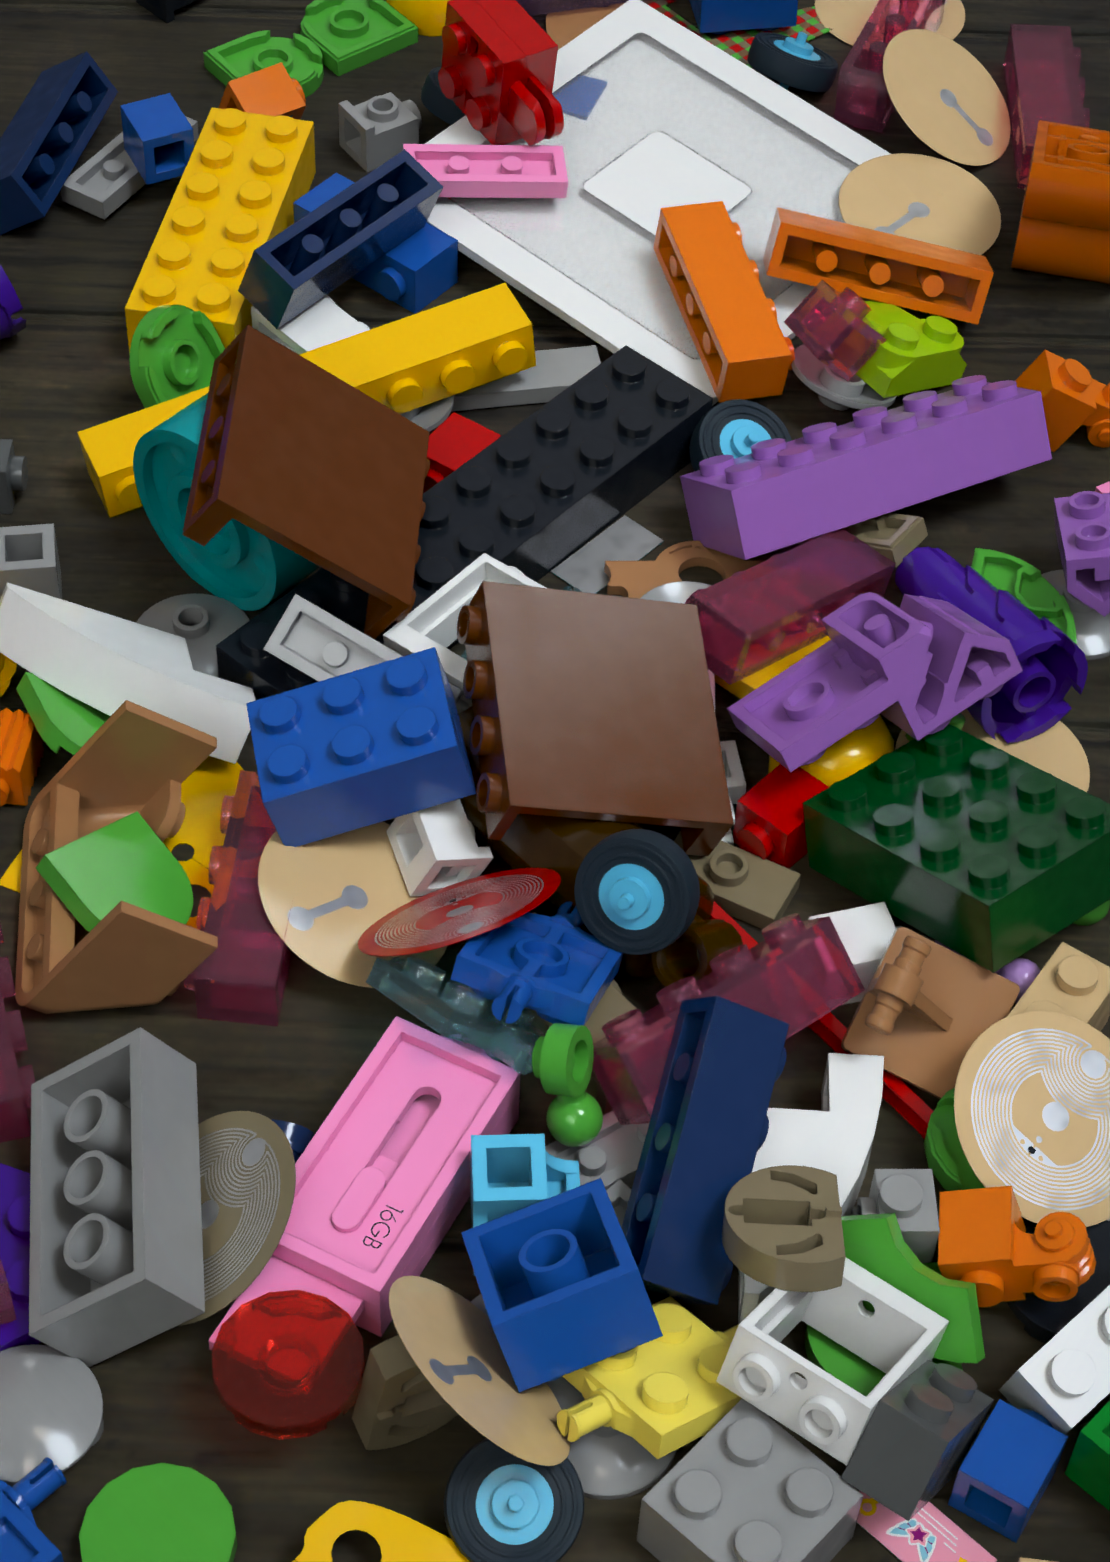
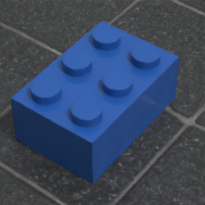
(359, 748)

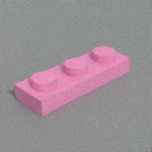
(494, 170)

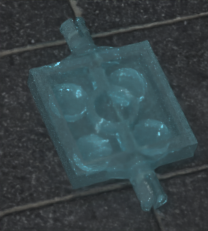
(455, 1010)

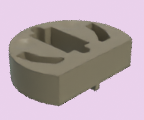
(786, 1228)
(396, 1399)

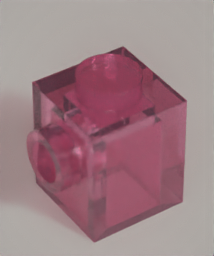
(836, 328)

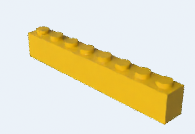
(395, 364)

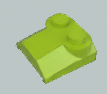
(916, 352)

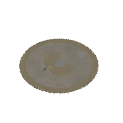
(244, 1201)

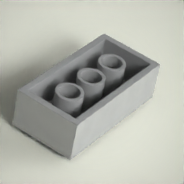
(115, 1199)

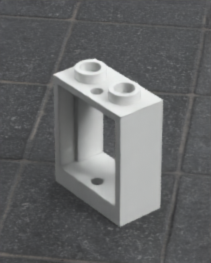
(436, 618)
(823, 1408)

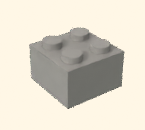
(748, 1498)

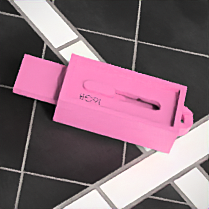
(387, 1172)

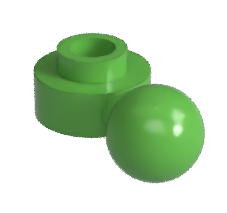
(565, 1066)

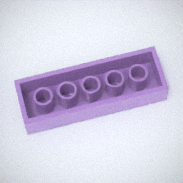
(865, 466)

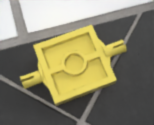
(659, 1390)

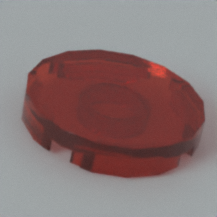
(288, 1364)

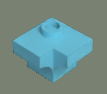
(514, 1173)

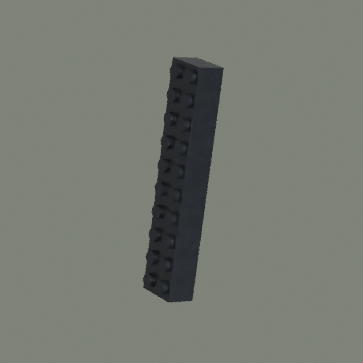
(518, 500)

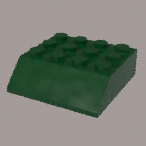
(964, 844)

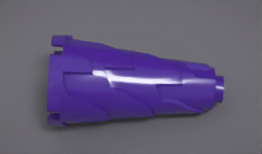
(1047, 655)

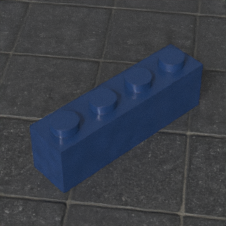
(49, 137)
(339, 239)
(701, 1144)

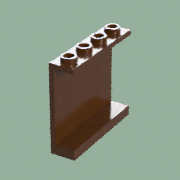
(312, 471)
(593, 711)

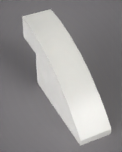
(118, 660)
(828, 1139)

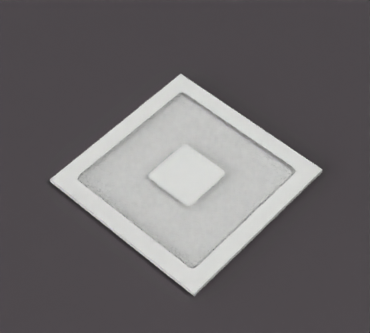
(648, 128)

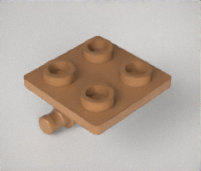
(926, 1011)

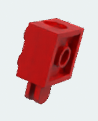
(500, 71)

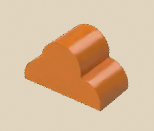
(1066, 204)

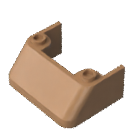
(131, 953)

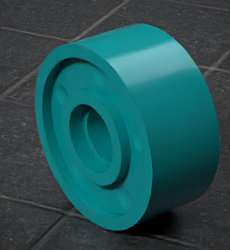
(237, 560)

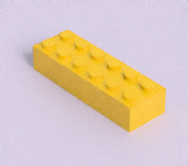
(225, 207)

